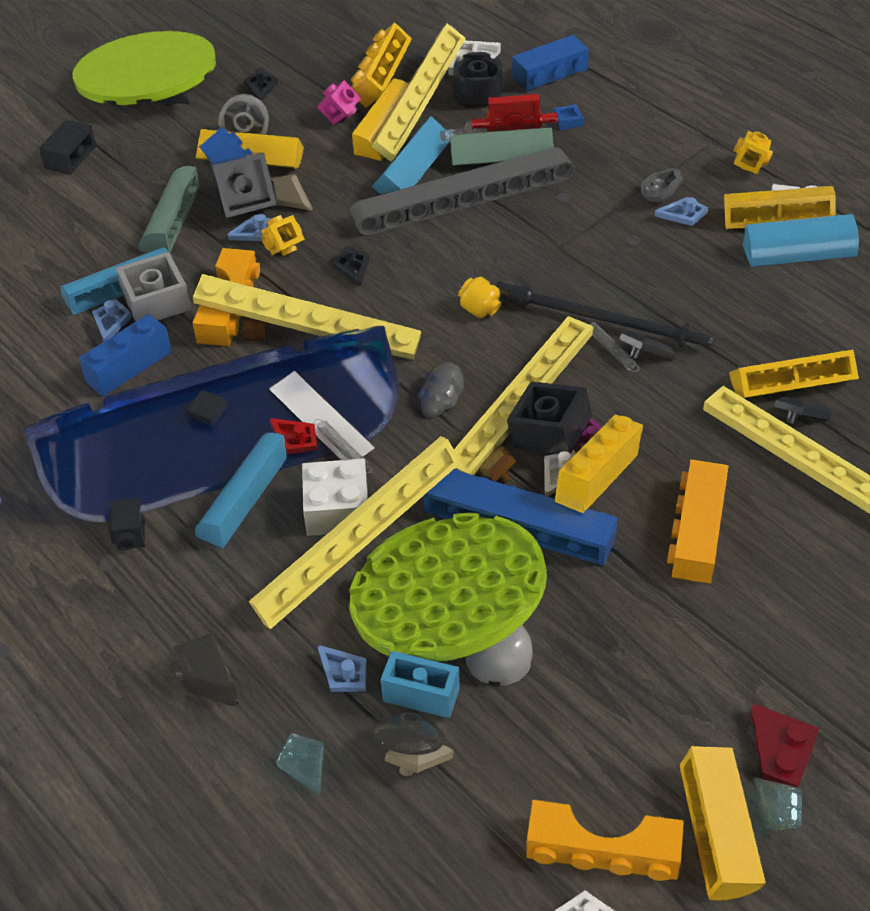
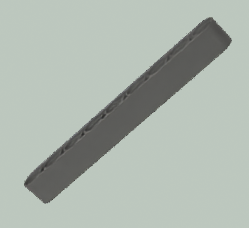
(461, 191)

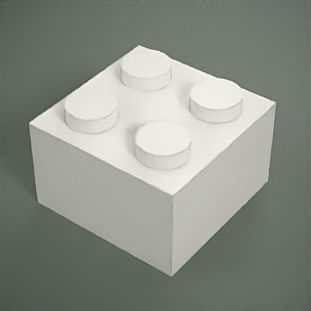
(332, 493)

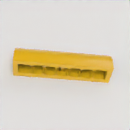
(375, 119)
(278, 150)
(778, 205)
(794, 374)
(721, 823)

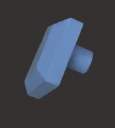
(683, 211)
(250, 229)
(111, 318)
(343, 670)

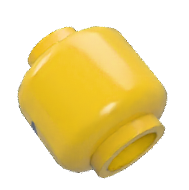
(479, 297)

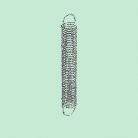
(617, 346)
(337, 440)

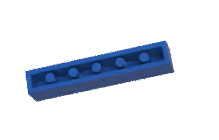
(551, 524)

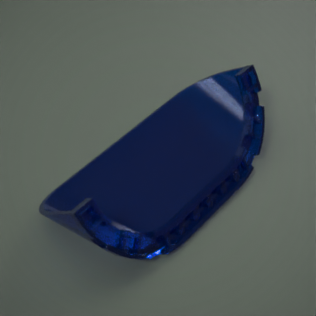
(153, 452)

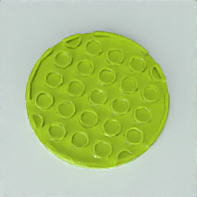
(144, 67)
(448, 587)

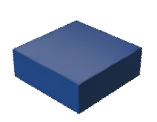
(569, 117)

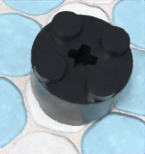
(477, 78)

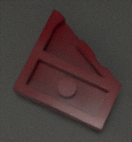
(782, 745)

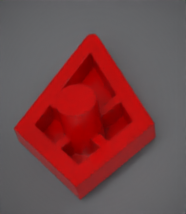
(297, 435)

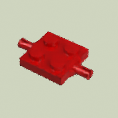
(513, 114)

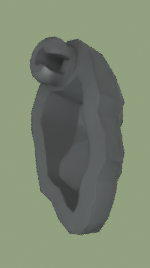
(661, 185)
(441, 389)

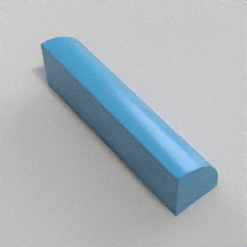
(412, 159)
(801, 240)
(98, 287)
(242, 490)

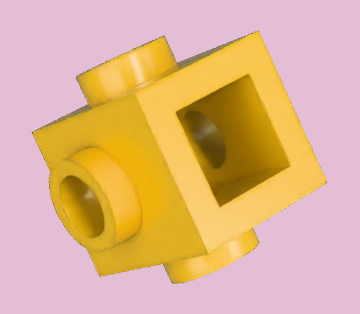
(752, 151)
(282, 235)

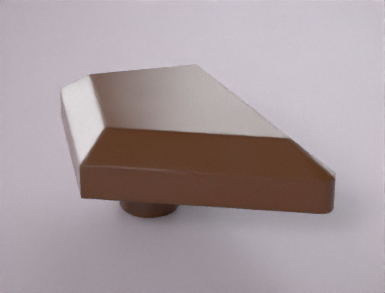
(496, 465)

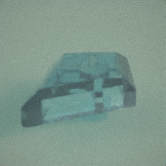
(303, 761)
(778, 804)

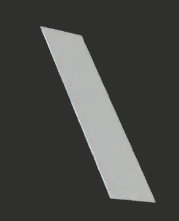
(311, 406)

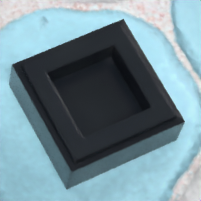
(207, 407)

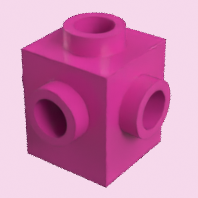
(338, 102)

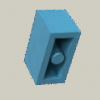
(420, 684)

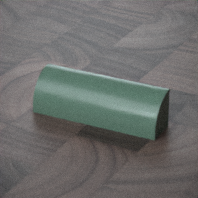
(498, 146)
(171, 210)

